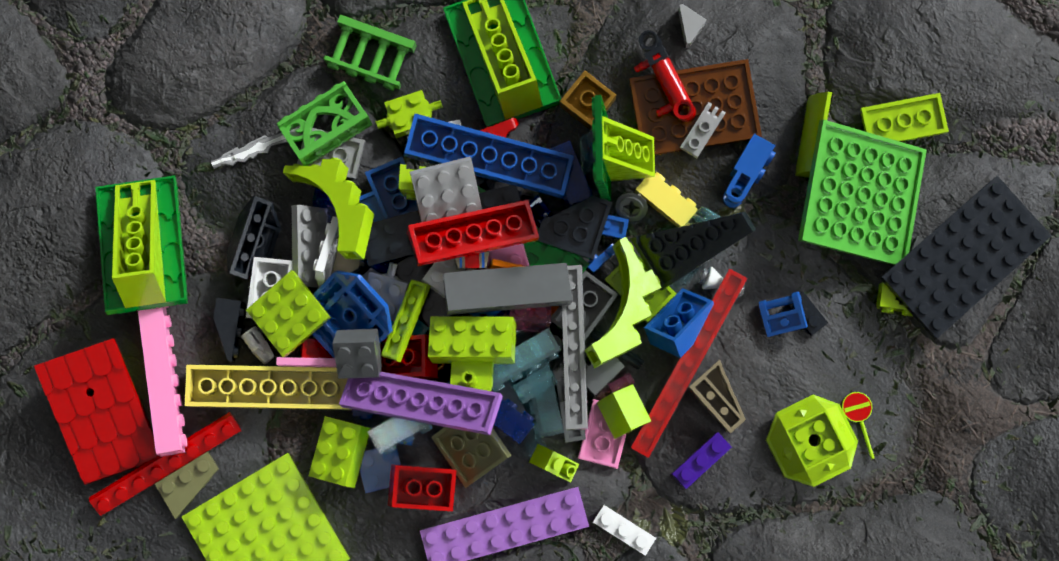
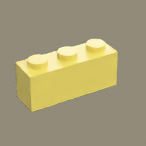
(667, 200)

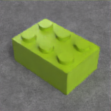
(339, 452)

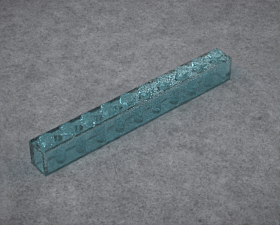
(527, 357)

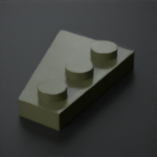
(185, 483)

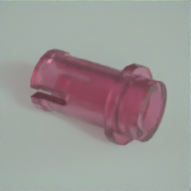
(621, 382)

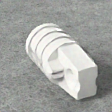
(258, 345)

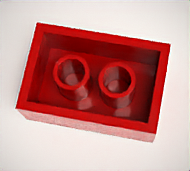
(414, 361)
(421, 487)

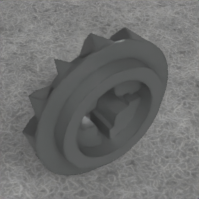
(625, 211)

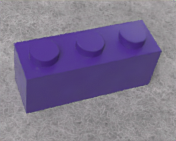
(701, 460)

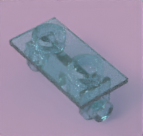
(535, 384)

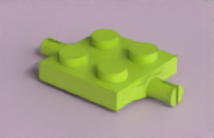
(402, 110)

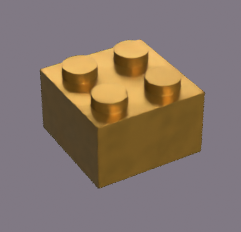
(579, 98)

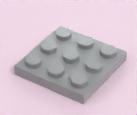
(446, 189)

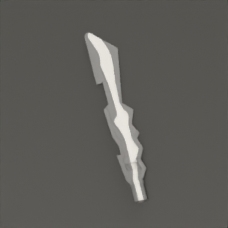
(251, 150)

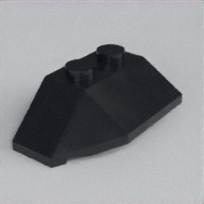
(252, 236)

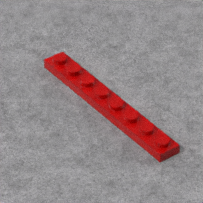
(163, 466)

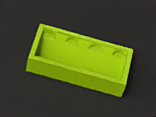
(816, 110)

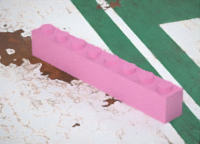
(162, 381)

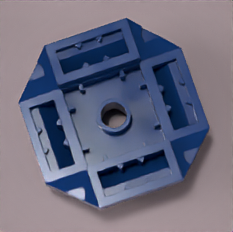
(348, 293)

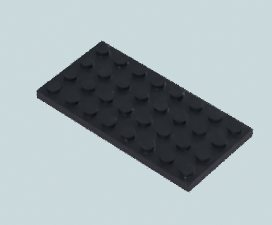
(965, 257)

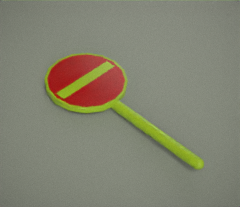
(858, 408)

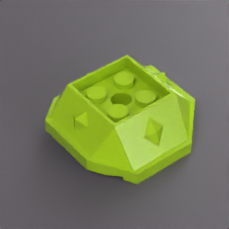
(790, 441)

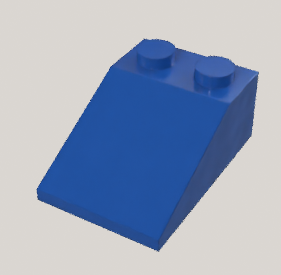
(679, 322)

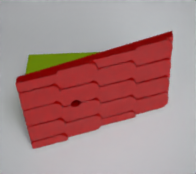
(98, 411)

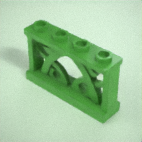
(324, 105)

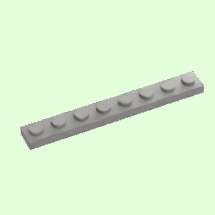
(575, 354)

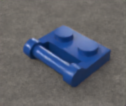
(783, 321)

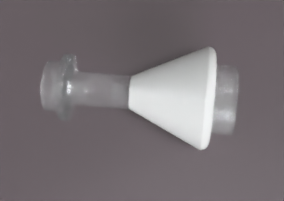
(712, 280)

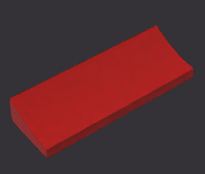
(472, 232)

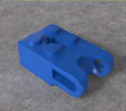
(748, 170)

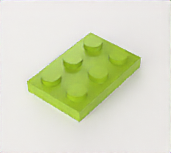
(655, 301)

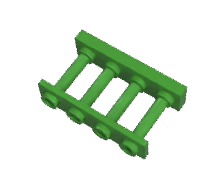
(384, 39)

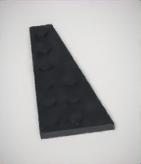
(685, 248)

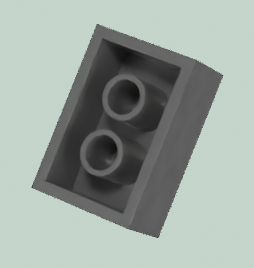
(596, 302)

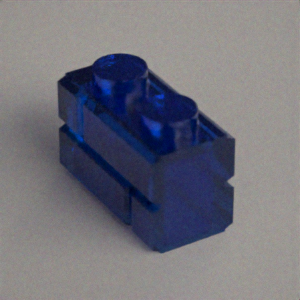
(513, 422)

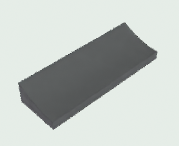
(507, 288)

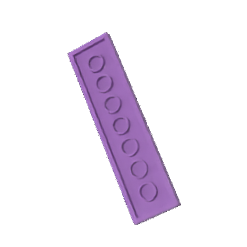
(423, 401)
(506, 527)

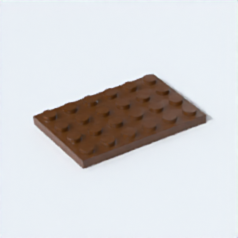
(722, 85)

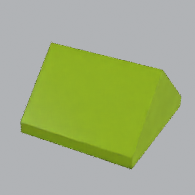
(623, 411)

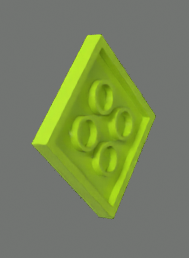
(288, 313)

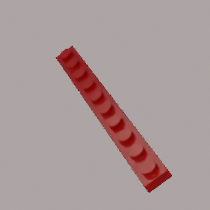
(688, 364)

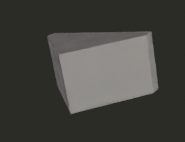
(690, 23)

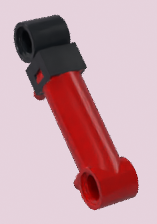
(667, 76)

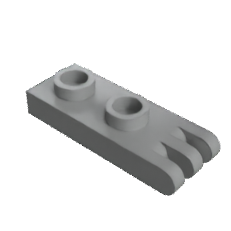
(702, 131)

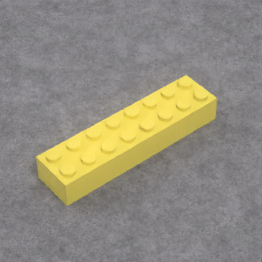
(263, 387)

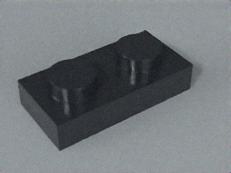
(813, 317)

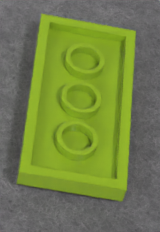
(906, 118)

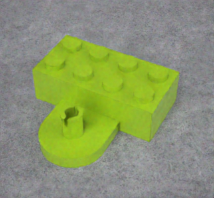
(472, 347)

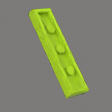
(405, 320)

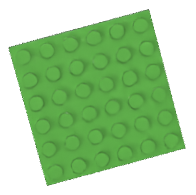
(862, 193)

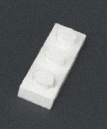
(624, 530)

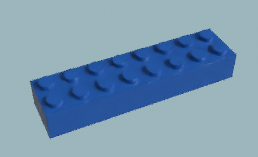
(491, 155)

